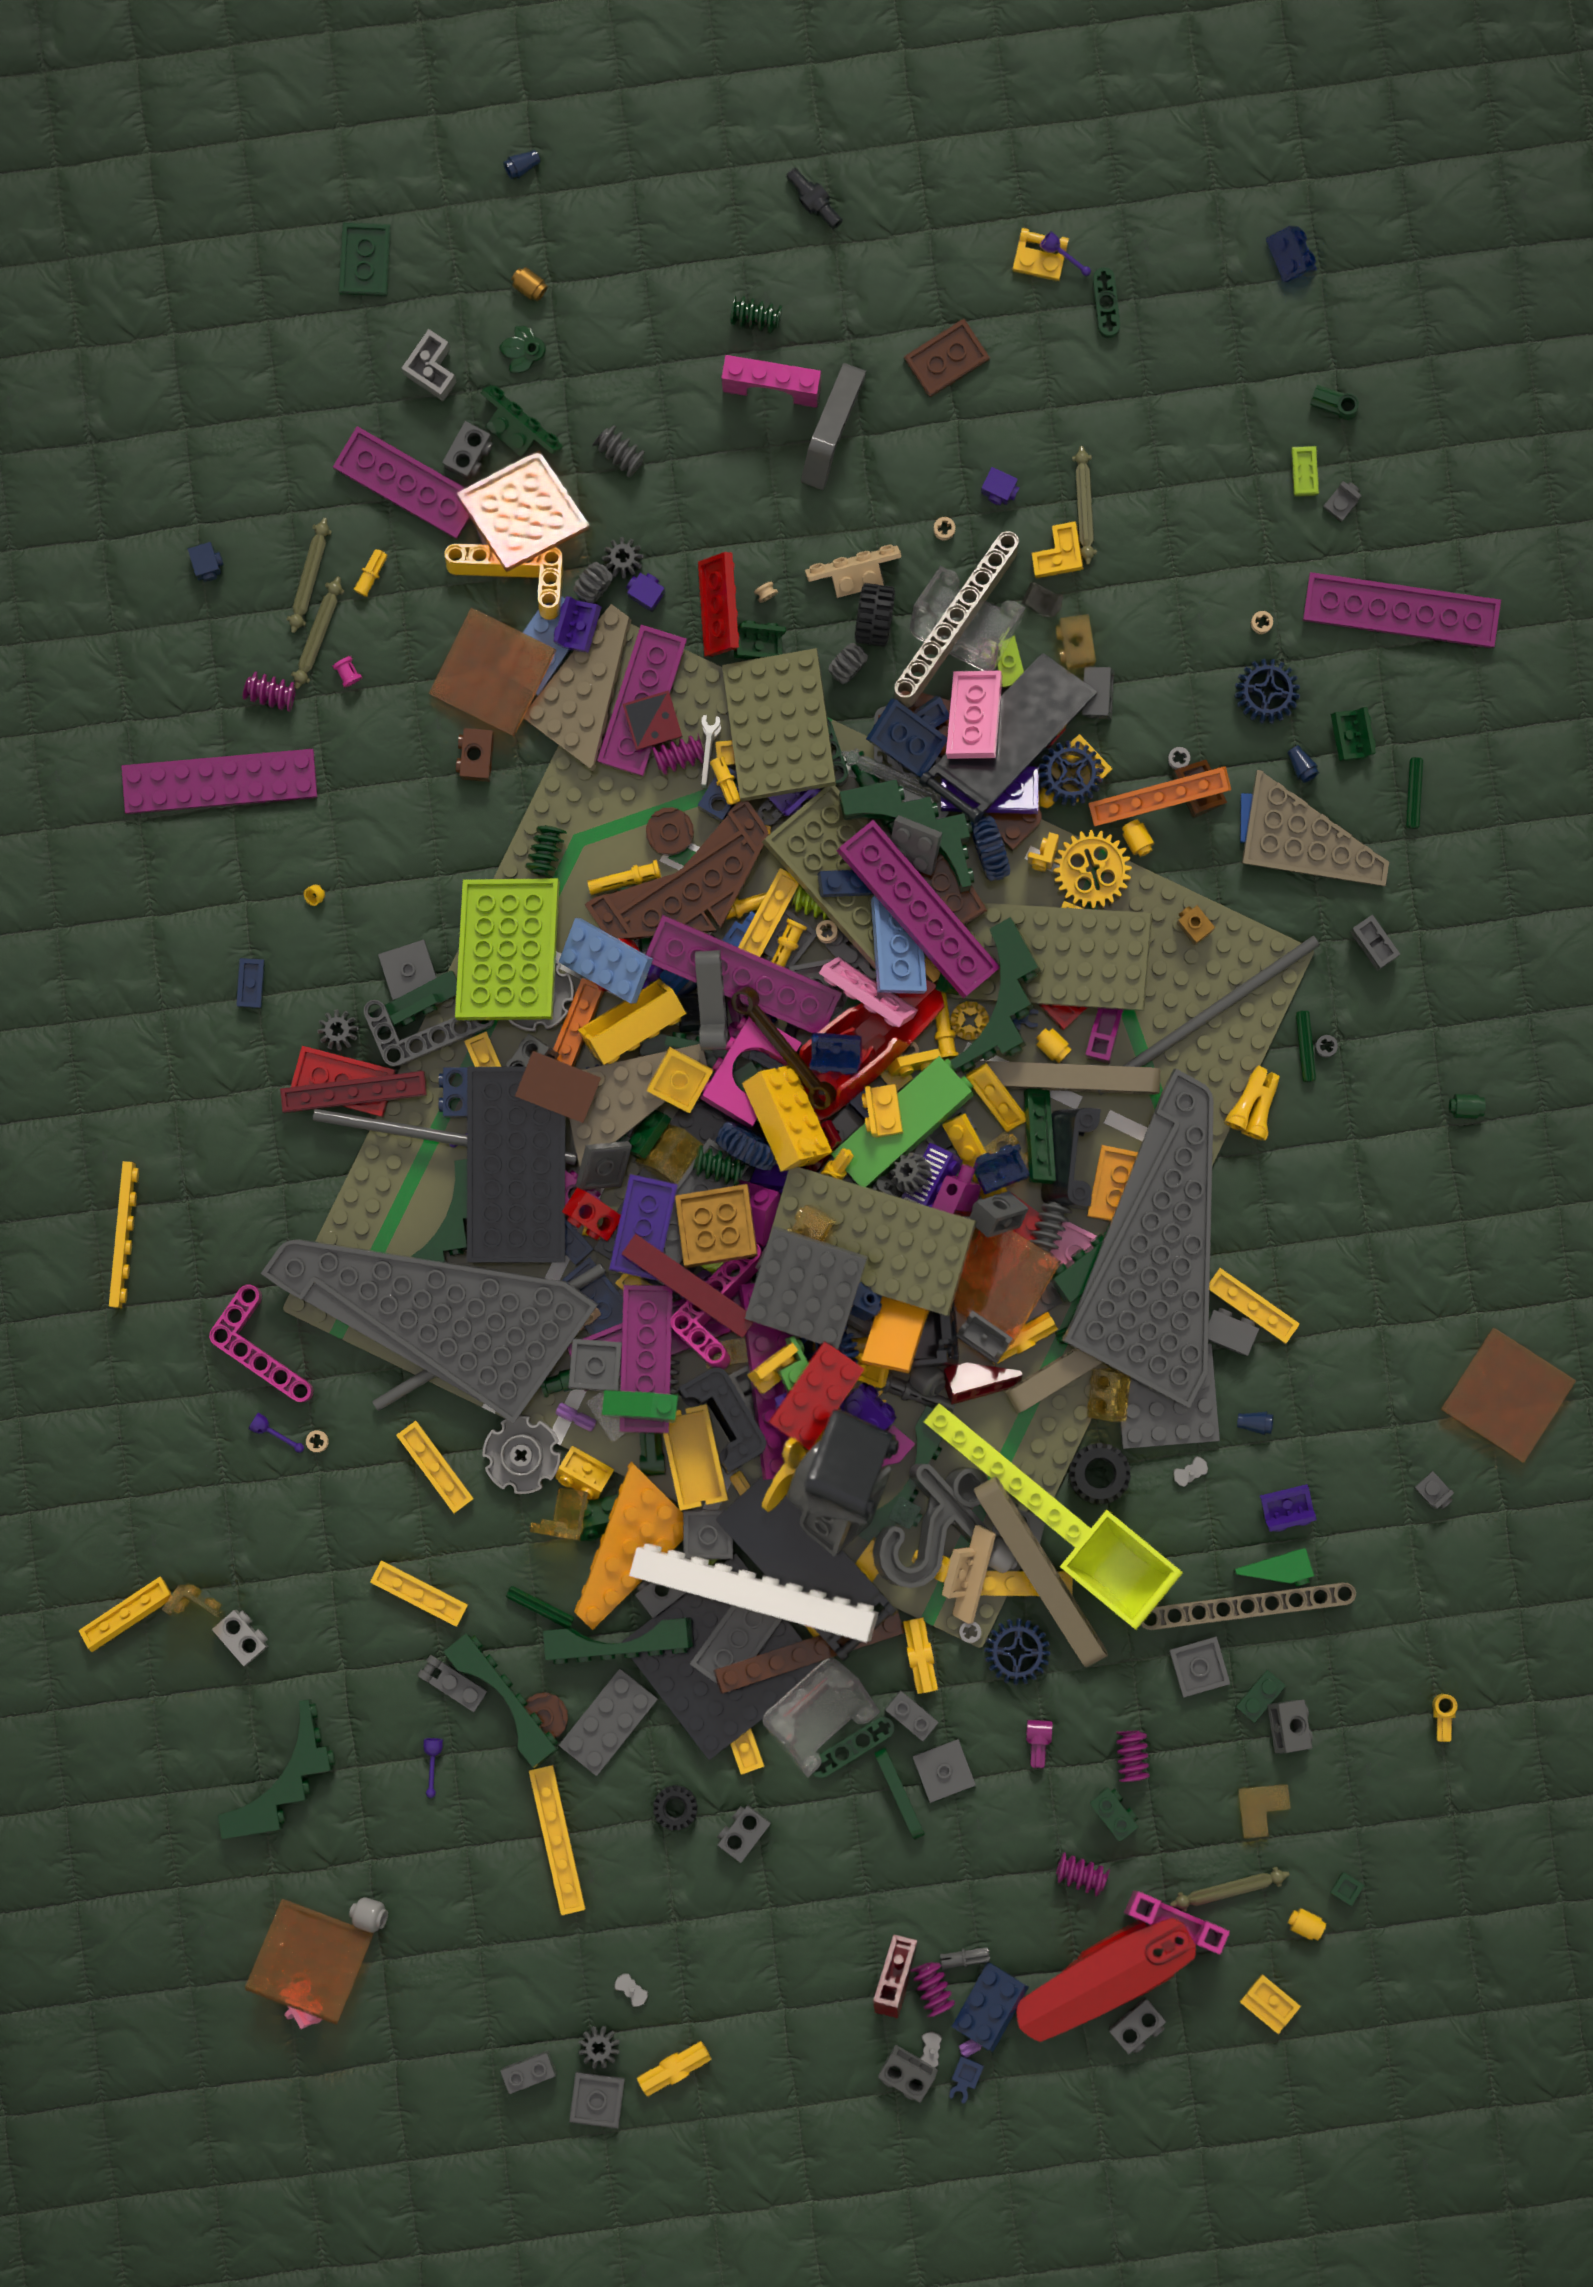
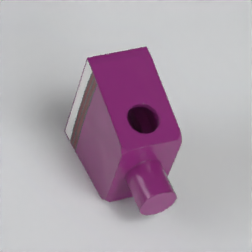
(958, 1193)

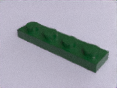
(1039, 1136)

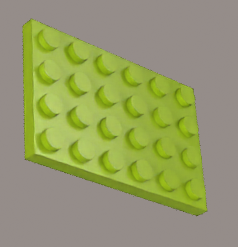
(507, 949)

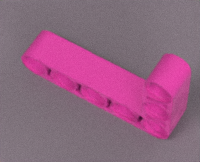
(697, 1320)
(254, 1352)

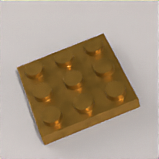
(716, 1226)

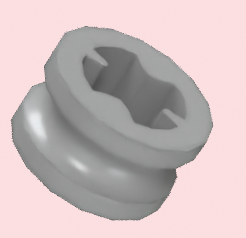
(1180, 750)
(972, 1639)

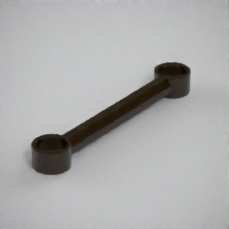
(783, 1047)

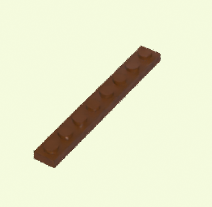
(793, 1657)

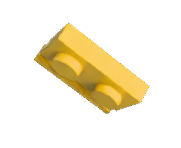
(1270, 2004)

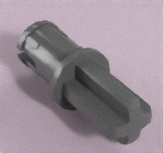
(965, 1958)

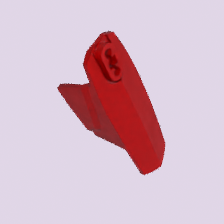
(879, 1044)
(1106, 1977)

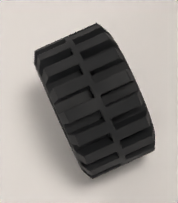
(874, 614)
(1099, 1495)

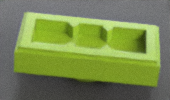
(1305, 471)
(1010, 664)

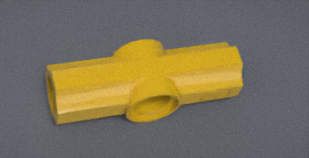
(1030, 1334)
(920, 1655)
(674, 2068)

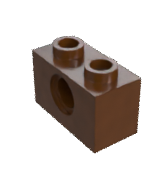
(475, 769)

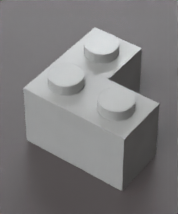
(425, 368)

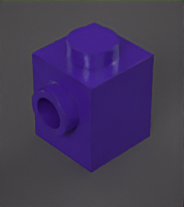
(999, 487)
(645, 591)

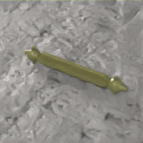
(1084, 504)
(309, 575)
(317, 632)
(1229, 1889)

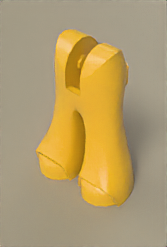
(1258, 1090)

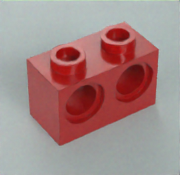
(593, 1212)

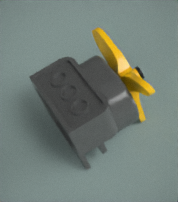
(829, 1532)

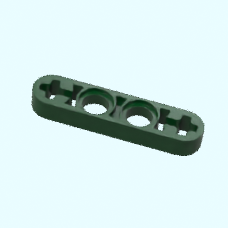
(854, 1750)
(899, 1793)

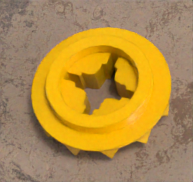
(958, 1019)

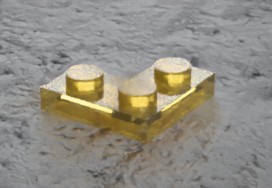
(1255, 1803)

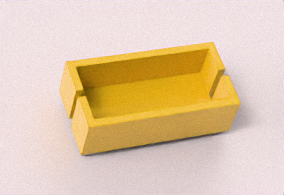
(631, 1023)
(787, 1117)
(695, 1459)

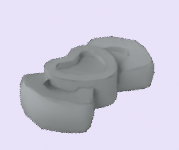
(1186, 1475)
(631, 1989)
(931, 2048)

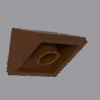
(1203, 805)

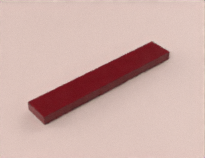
(353, 1092)
(687, 1285)

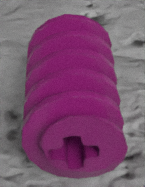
(269, 692)
(679, 755)
(1132, 1756)
(1081, 1874)
(933, 1988)

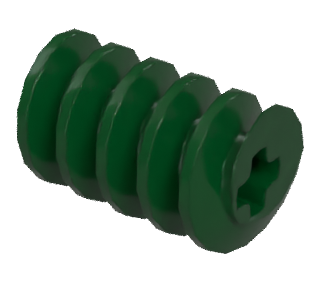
(755, 315)
(544, 850)
(718, 1166)

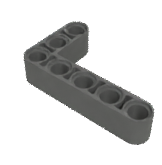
(831, 426)
(425, 1036)

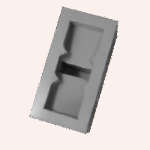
(236, 1642)

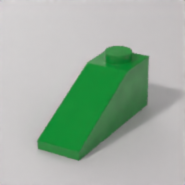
(640, 1405)
(1283, 1568)

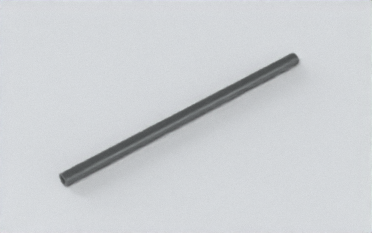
(1223, 1004)
(403, 1129)
(425, 1376)

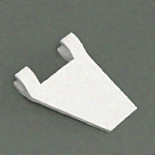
(711, 733)

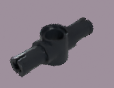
(814, 198)

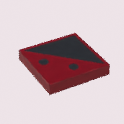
(652, 720)

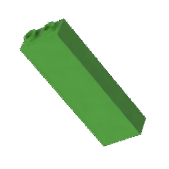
(923, 1108)

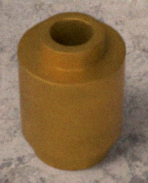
(529, 284)

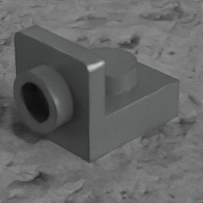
(1343, 500)
(1434, 1491)

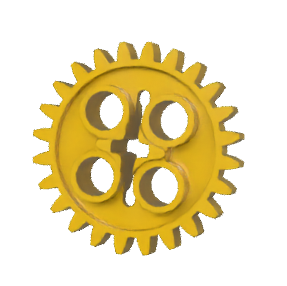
(1071, 875)

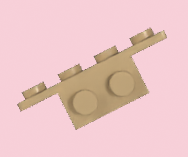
(852, 573)
(968, 1572)

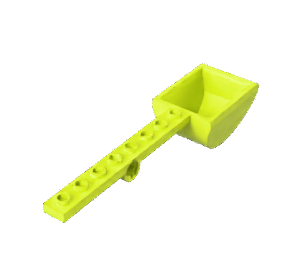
(1106, 1558)

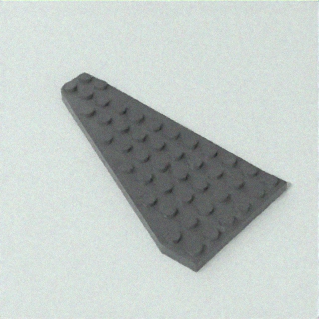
(1152, 1274)
(461, 1322)

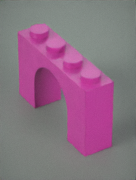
(745, 373)
(722, 1090)
(1153, 1911)

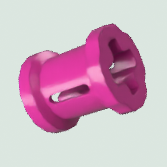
(347, 671)

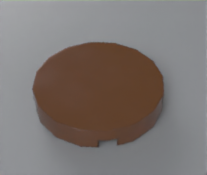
(669, 831)
(551, 1712)

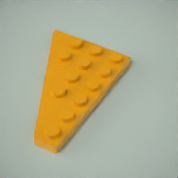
(637, 1518)

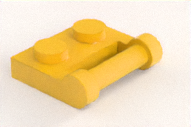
(1038, 262)

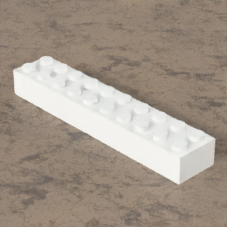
(755, 1594)

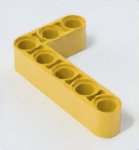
(491, 567)

